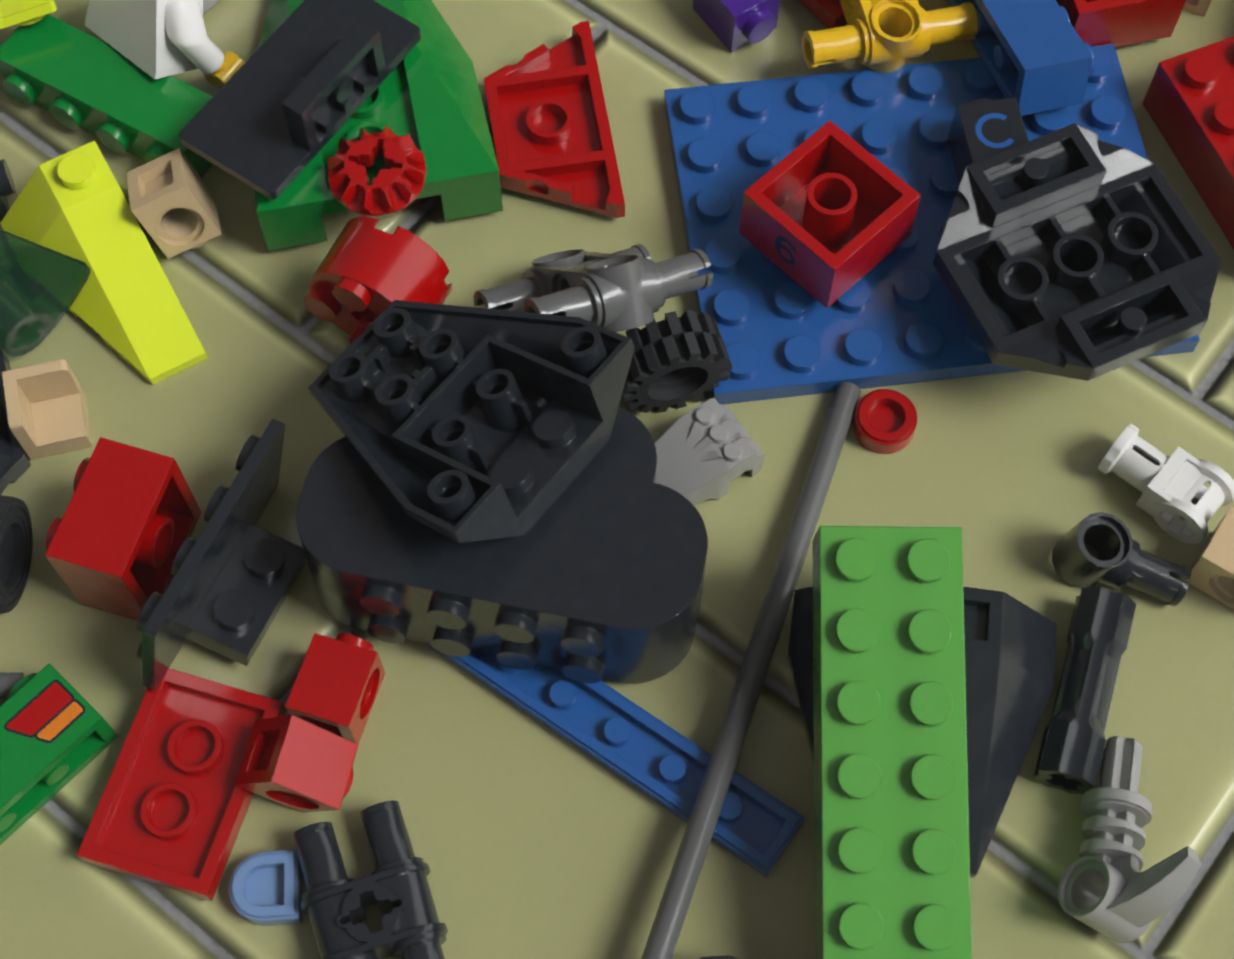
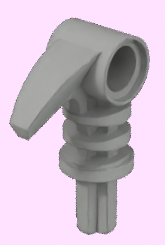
(1106, 881)

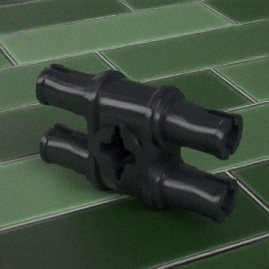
(396, 885)

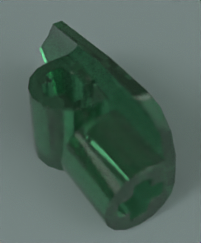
(34, 291)

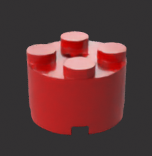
(370, 271)

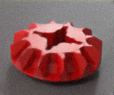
(392, 188)

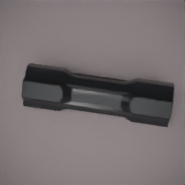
(1075, 735)

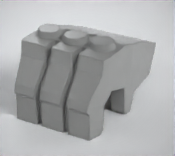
(706, 453)

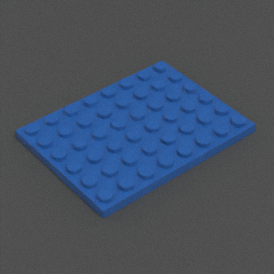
(900, 316)

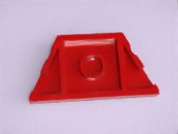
(555, 127)

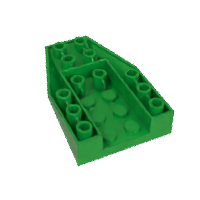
(427, 96)

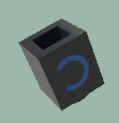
(983, 130)

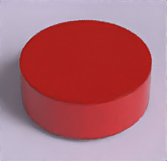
(884, 421)

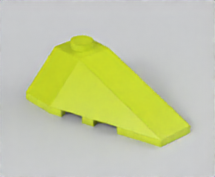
(127, 299)

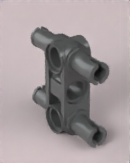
(603, 288)

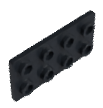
(299, 90)
(228, 578)

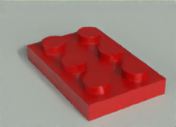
(173, 789)

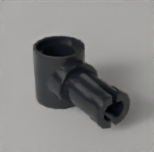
(1119, 562)

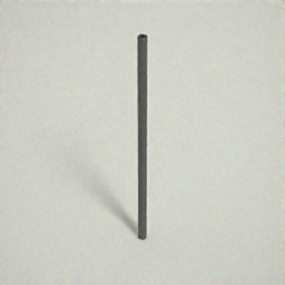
(750, 679)

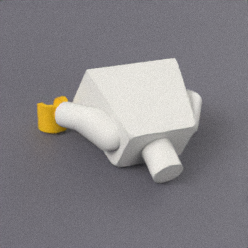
(162, 37)

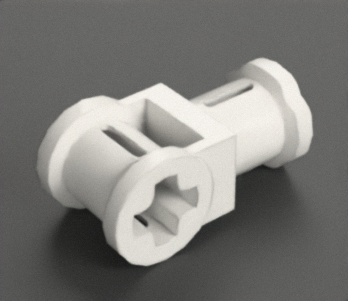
(1170, 484)

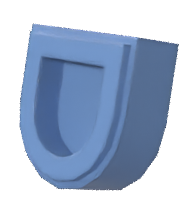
(268, 888)

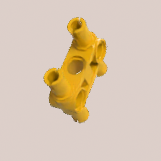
(865, 35)

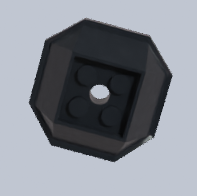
(1082, 207)

